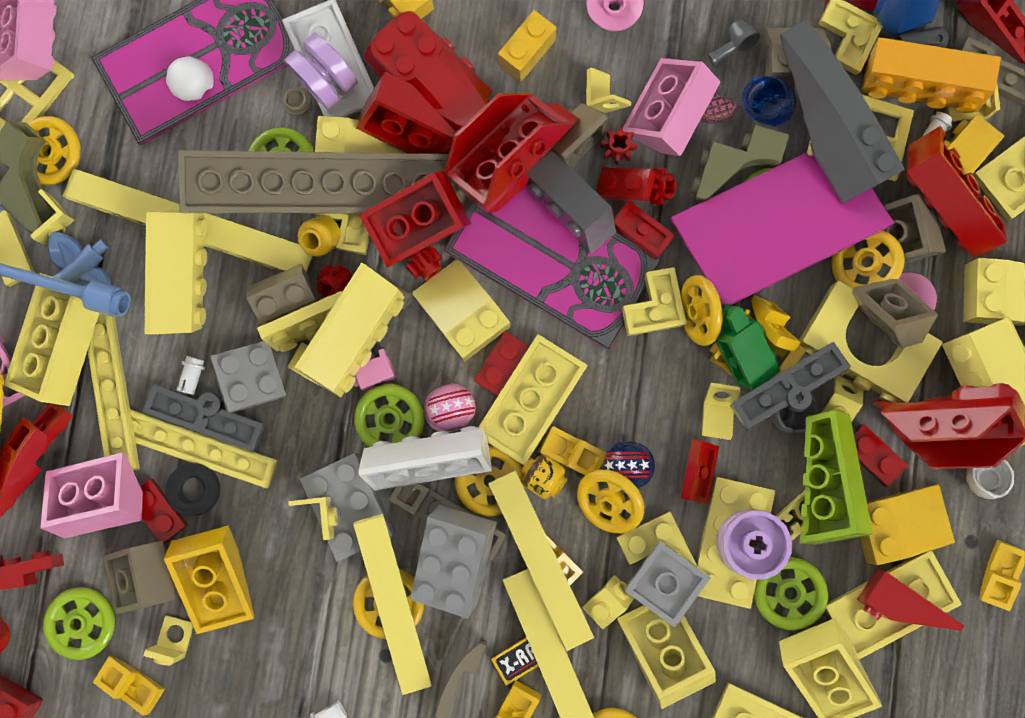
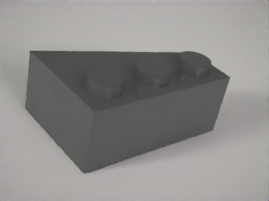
(572, 201)

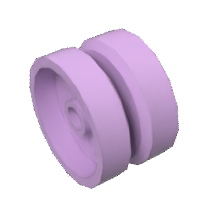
(324, 68)
(772, 545)

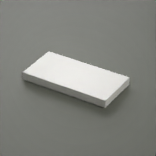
(330, 25)

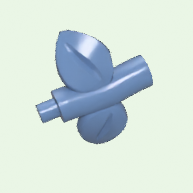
(77, 264)

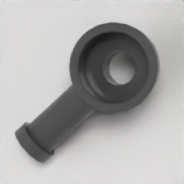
(742, 38)

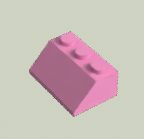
(26, 38)
(672, 105)
(91, 496)

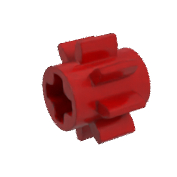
(618, 137)
(663, 187)
(425, 263)
(333, 280)

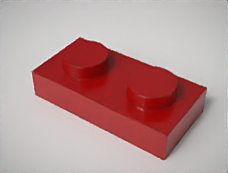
(626, 183)
(642, 230)
(501, 363)
(877, 456)
(700, 471)
(158, 514)

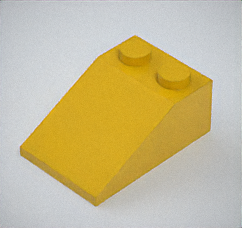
(906, 525)
(210, 579)

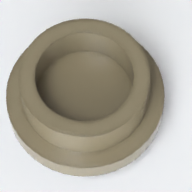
(296, 101)

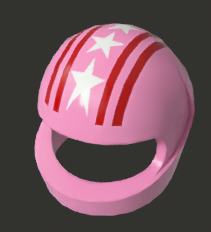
(449, 408)

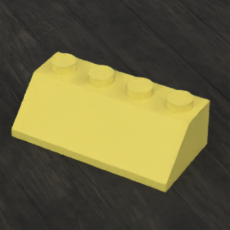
(174, 271)
(351, 331)
(51, 346)
(989, 357)

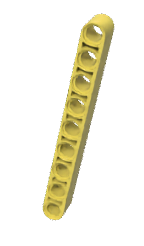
(221, 234)

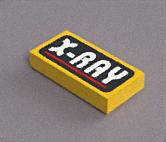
(515, 661)

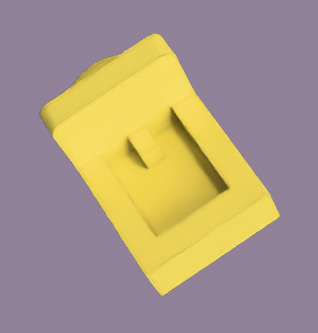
(608, 602)

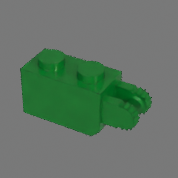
(745, 349)

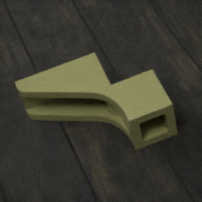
(721, 163)
(20, 185)

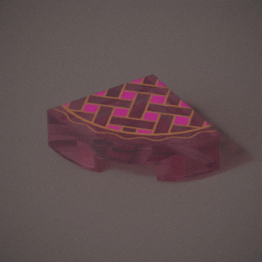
(719, 110)

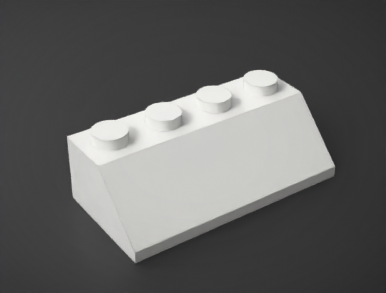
(425, 458)

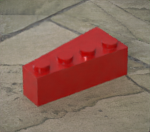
(954, 194)

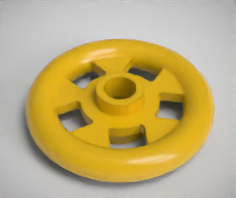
(70, 152)
(894, 260)
(701, 310)
(610, 501)
(479, 504)
(368, 619)

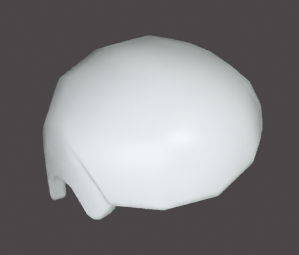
(189, 78)
(991, 482)

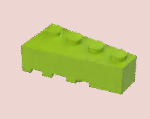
(832, 482)

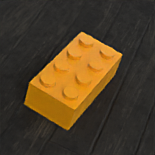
(930, 75)

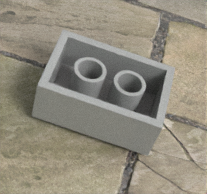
(352, 500)
(453, 560)

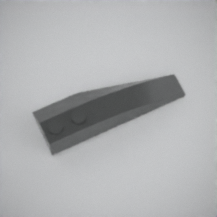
(838, 119)

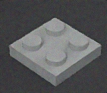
(247, 376)
(667, 583)

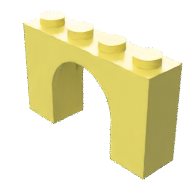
(893, 380)

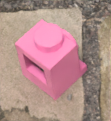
(375, 372)

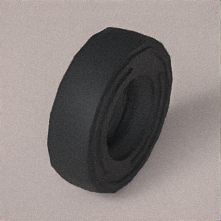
(175, 484)

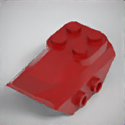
(429, 63)
(502, 145)
(962, 430)

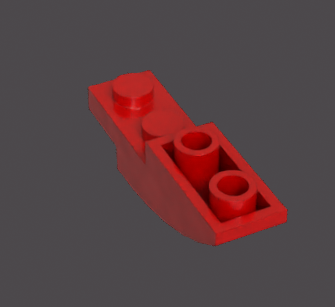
(23, 448)
(19, 574)

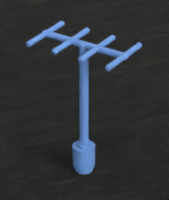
(95, 296)

